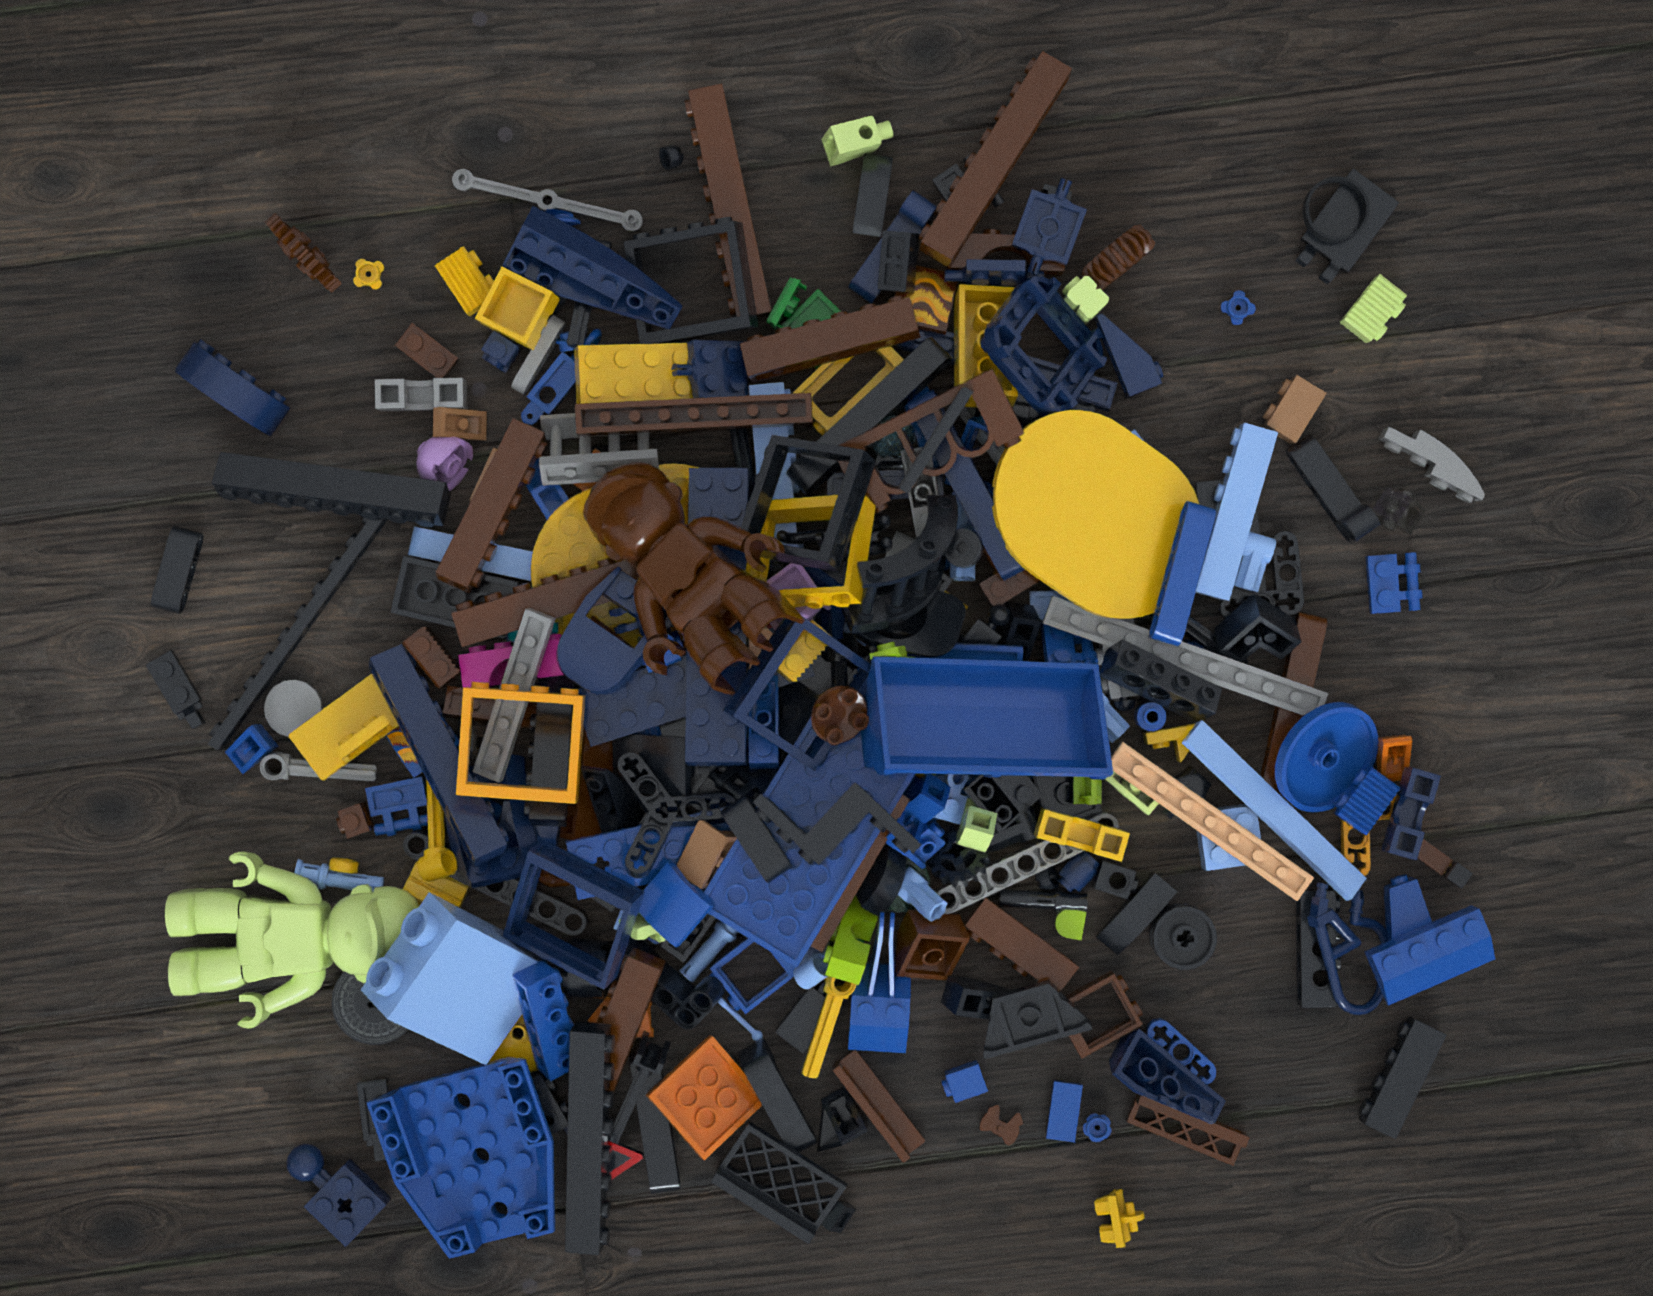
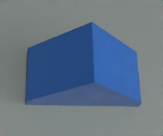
(251, 747)

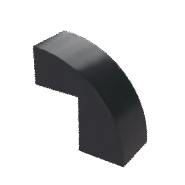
(872, 195)
(882, 881)

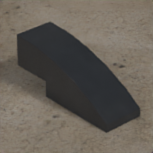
(1136, 913)

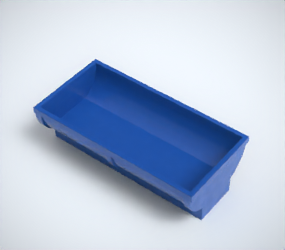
(985, 718)

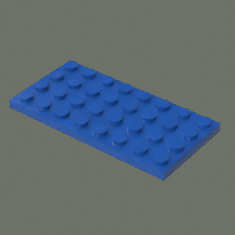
(796, 904)

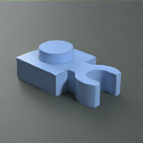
(955, 802)

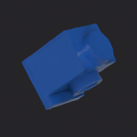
(931, 841)

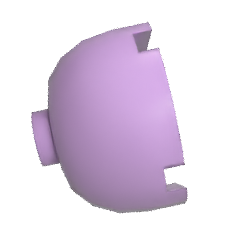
(444, 459)

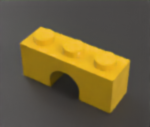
(1081, 834)

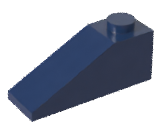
(1131, 363)

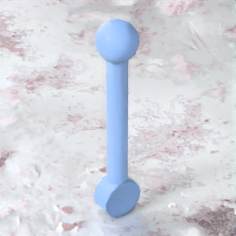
(756, 1034)

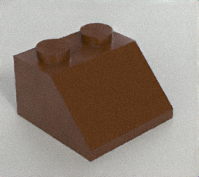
(929, 947)

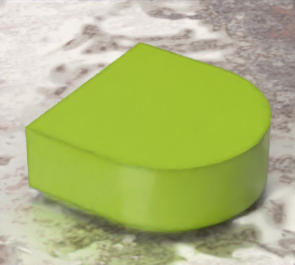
(1070, 923)

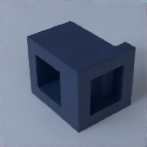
(500, 351)

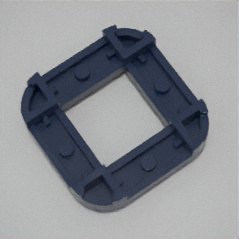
(1003, 335)

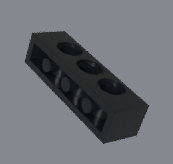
(1160, 681)
(1308, 993)

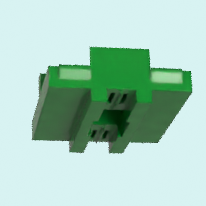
(786, 303)

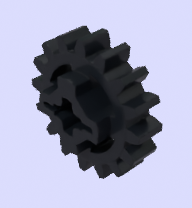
(963, 867)

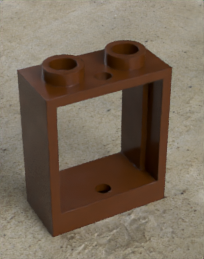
(1131, 1008)

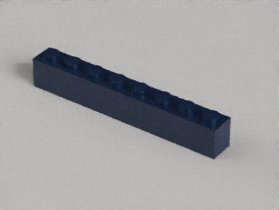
(436, 753)

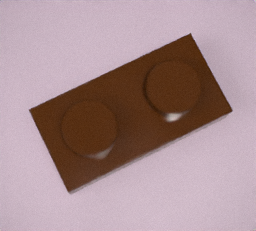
(426, 352)

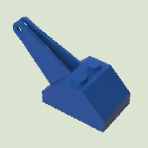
(880, 1002)

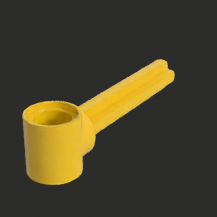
(437, 859)
(825, 1025)

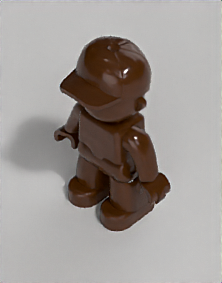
(682, 569)

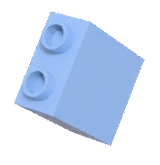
(450, 979)

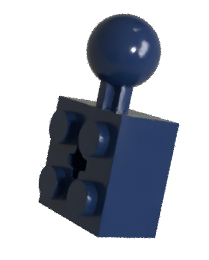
(350, 1181)

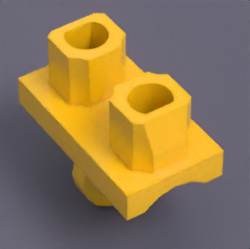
(1118, 1230)

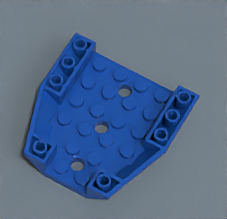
(435, 1163)

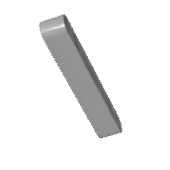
(1014, 873)

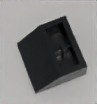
(1003, 795)

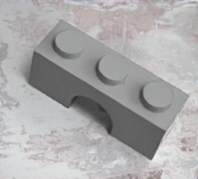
(420, 395)

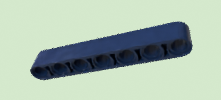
(971, 493)

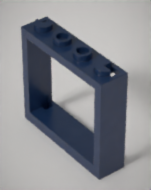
(760, 675)
(588, 878)

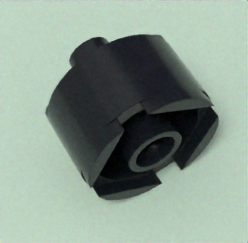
(577, 986)

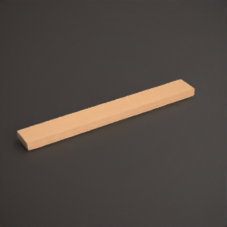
(1210, 821)

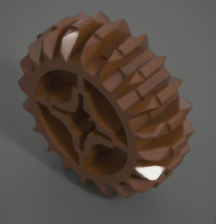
(1119, 256)

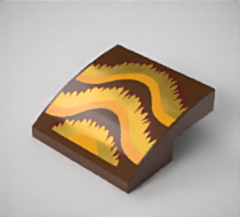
(931, 299)

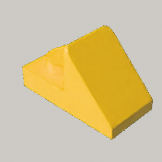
(1161, 739)

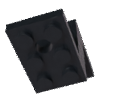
(835, 824)

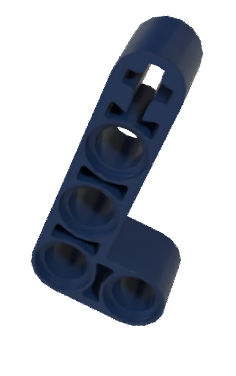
(912, 219)

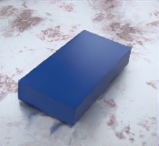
(1064, 1111)

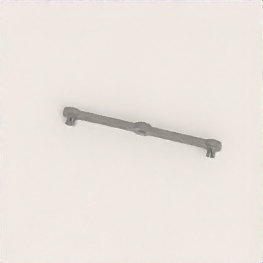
(464, 181)

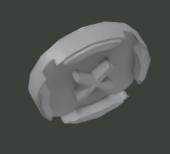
(291, 705)

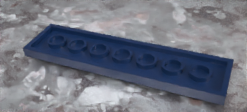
(643, 703)

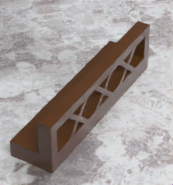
(878, 1104)
(1218, 1129)

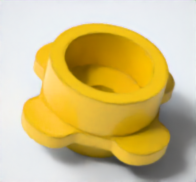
(362, 268)

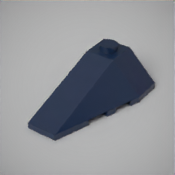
(1162, 1078)

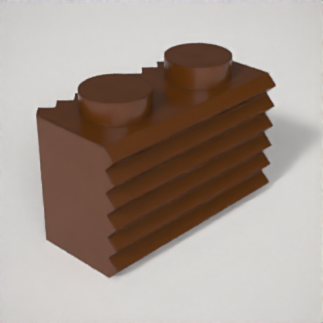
(432, 657)

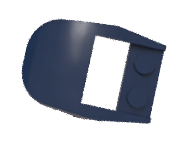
(591, 653)

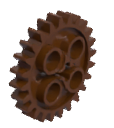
(296, 245)

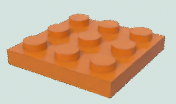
(705, 1097)

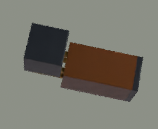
(1440, 862)

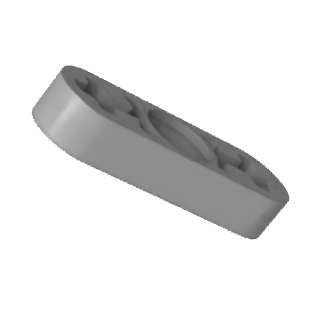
(537, 358)

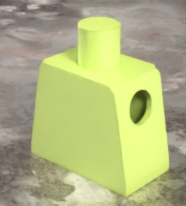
(845, 143)

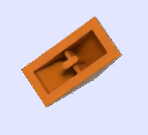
(1393, 756)

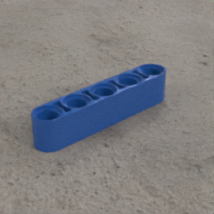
(1182, 573)

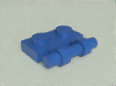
(1384, 583)
(1059, 647)
(395, 797)

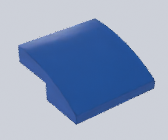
(673, 905)

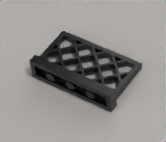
(769, 1203)

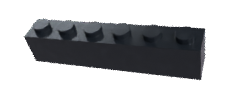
(550, 754)

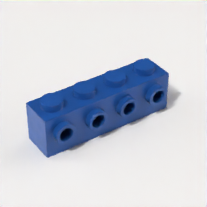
(545, 1017)

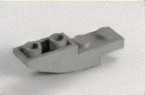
(1444, 465)

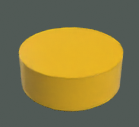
(343, 865)

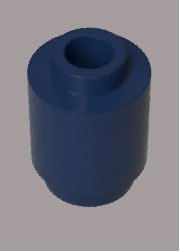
(1078, 871)

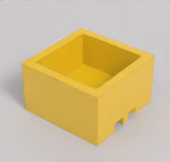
(517, 308)

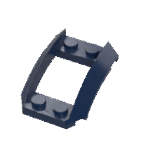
(511, 863)

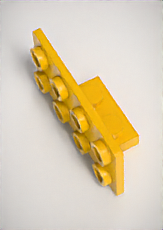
(344, 728)

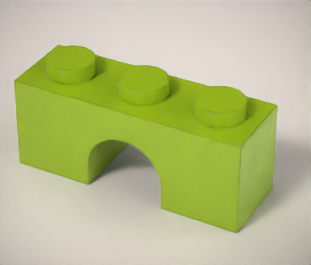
(847, 955)

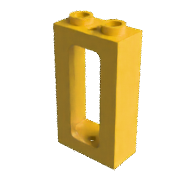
(828, 370)

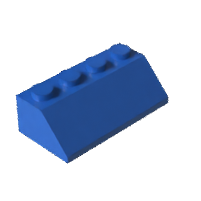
(1431, 954)

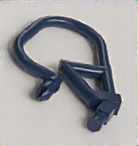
(1318, 918)

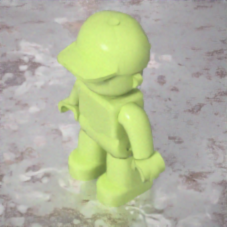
(279, 935)

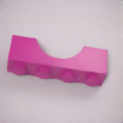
(490, 665)

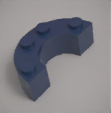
(232, 389)

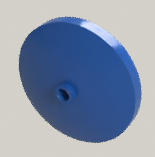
(1325, 755)

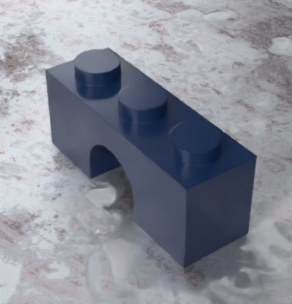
(1405, 823)

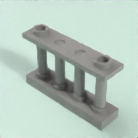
(585, 466)

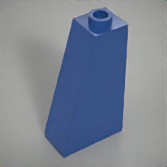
(1404, 906)

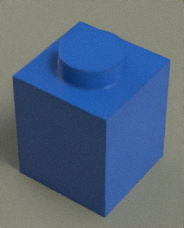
(964, 1081)

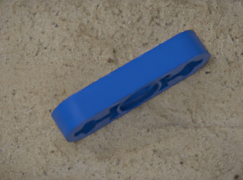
(1202, 1060)

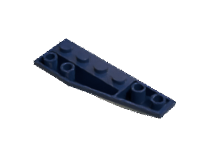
(586, 271)

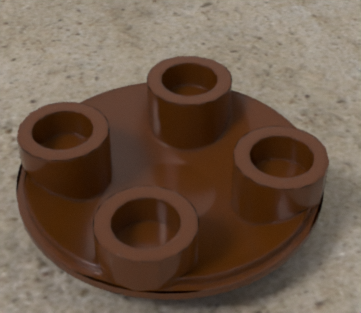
(839, 714)

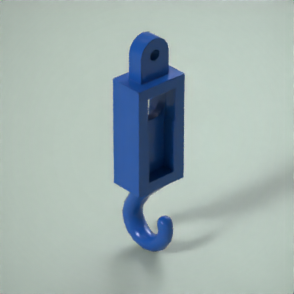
(559, 377)

